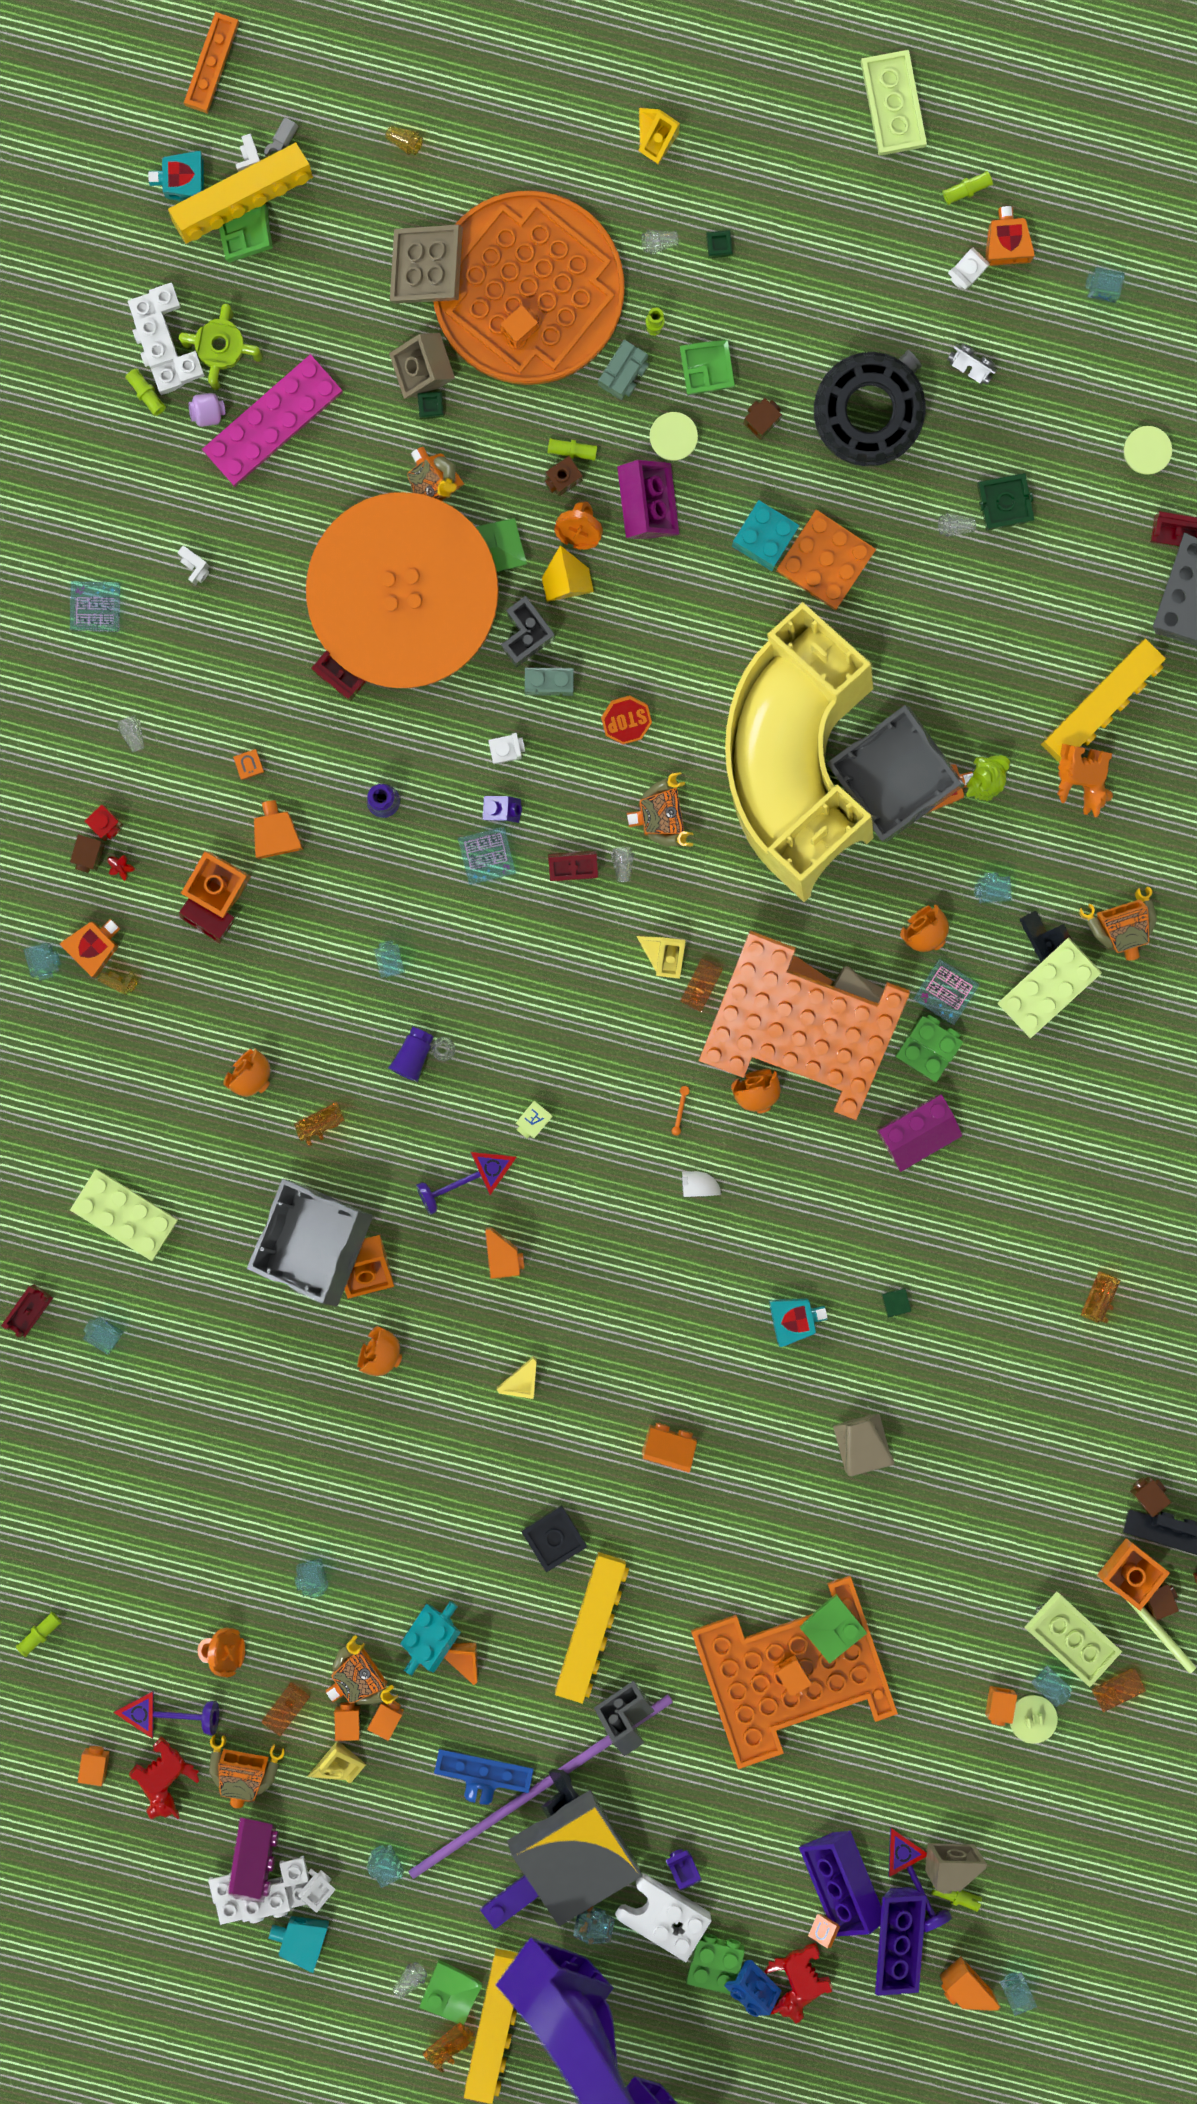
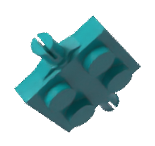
(430, 1638)

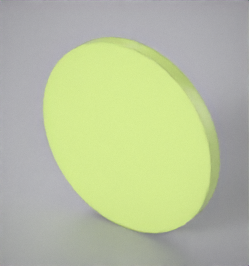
(673, 436)
(1147, 450)
(1034, 1719)

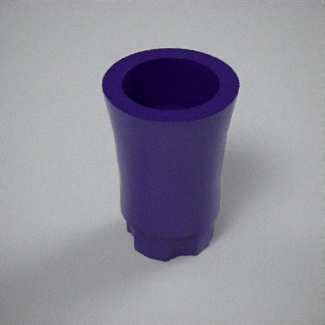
(387, 807)
(412, 1055)

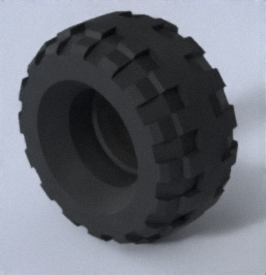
(831, 409)

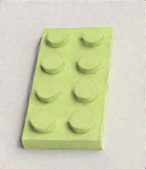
(893, 102)
(1049, 987)
(124, 1214)
(1073, 1639)

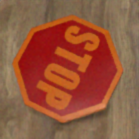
(626, 720)

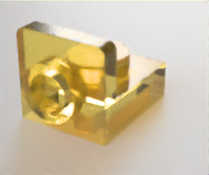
(114, 981)

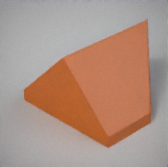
(464, 1658)

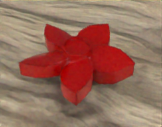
(119, 866)

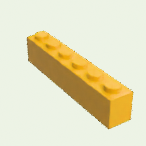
(240, 193)
(1106, 699)
(590, 1628)
(491, 2035)

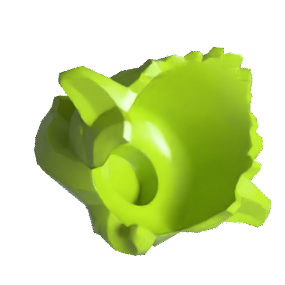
(988, 777)

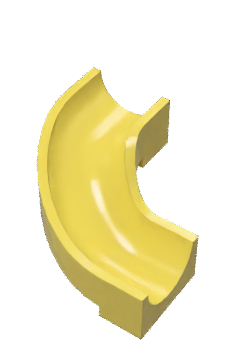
(778, 749)

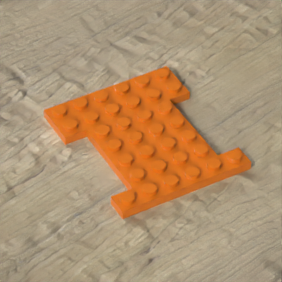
(801, 1024)
(753, 1696)

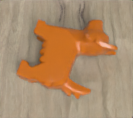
(1087, 772)

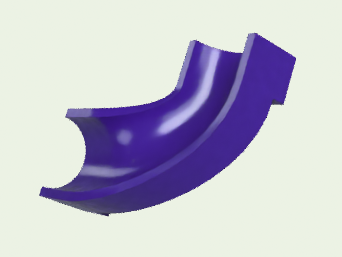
(567, 2009)

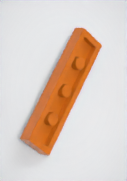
(211, 62)

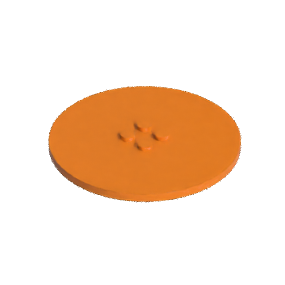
(540, 256)
(402, 590)

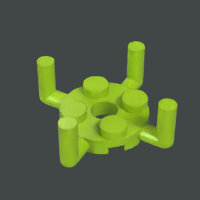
(229, 354)

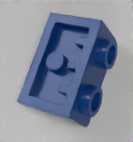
(754, 1990)

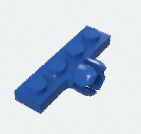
(482, 1774)

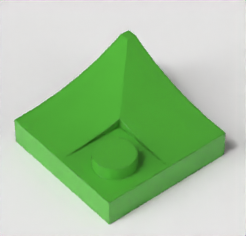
(246, 234)
(707, 367)
(504, 544)
(833, 1628)
(450, 1993)

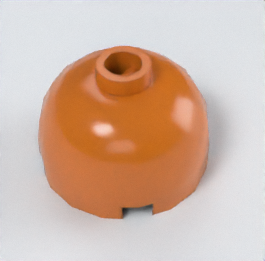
(927, 929)
(249, 1075)
(758, 1091)
(380, 1353)

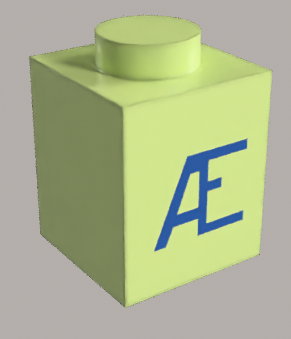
(533, 1120)

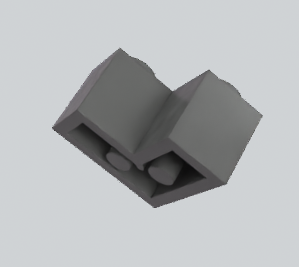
(532, 632)
(621, 1713)

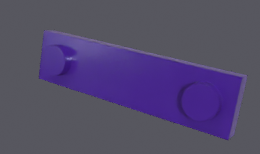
(509, 1902)

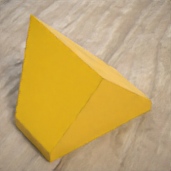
(656, 133)
(566, 577)

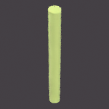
(1165, 1638)

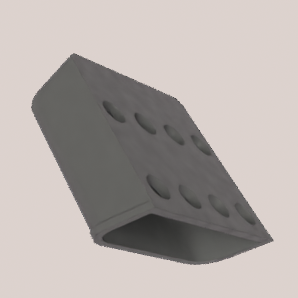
(1179, 603)

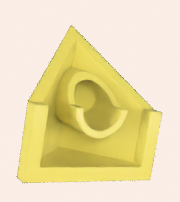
(338, 1764)

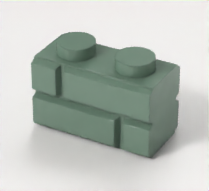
(623, 370)
(549, 681)

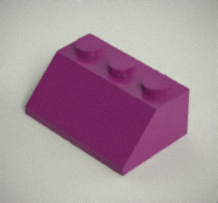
(648, 499)
(920, 1132)
(252, 1860)

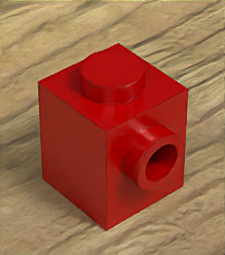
(104, 823)

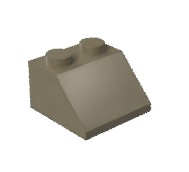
(421, 364)
(953, 1865)

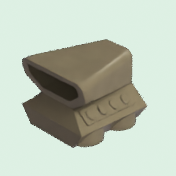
(853, 983)
(863, 1445)

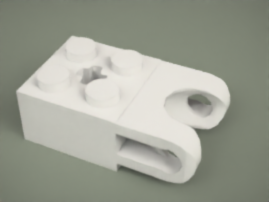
(660, 1912)

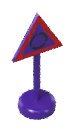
(490, 1168)
(141, 1715)
(901, 1856)

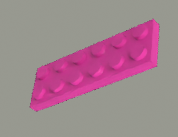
(272, 420)

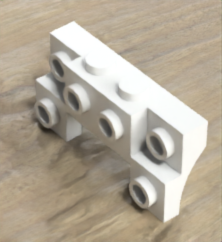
(159, 350)
(278, 1903)

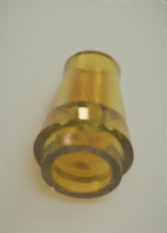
(406, 140)

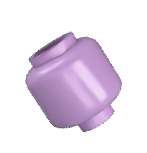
(206, 409)

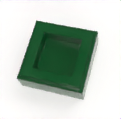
(719, 244)
(430, 405)
(896, 1302)

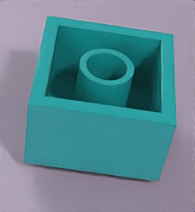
(765, 535)

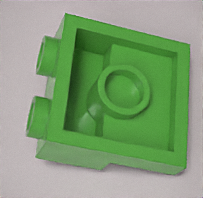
(929, 1047)
(715, 1963)

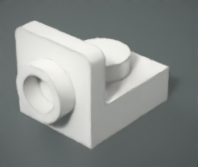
(249, 152)
(968, 269)
(191, 560)
(506, 748)
(316, 1890)

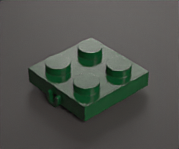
(1005, 501)

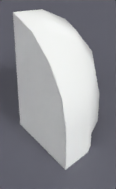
(699, 1184)

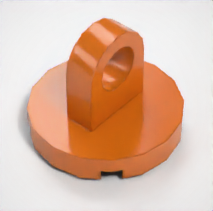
(579, 527)
(224, 1652)

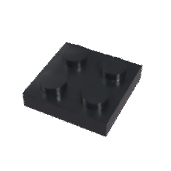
(554, 1538)

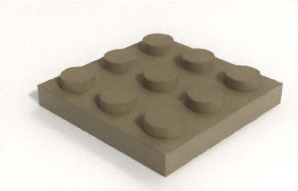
(426, 264)

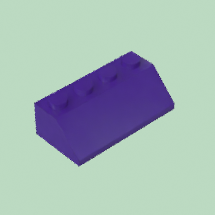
(842, 1883)
(900, 1942)

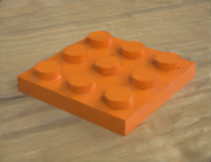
(825, 560)

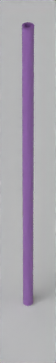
(524, 1797)

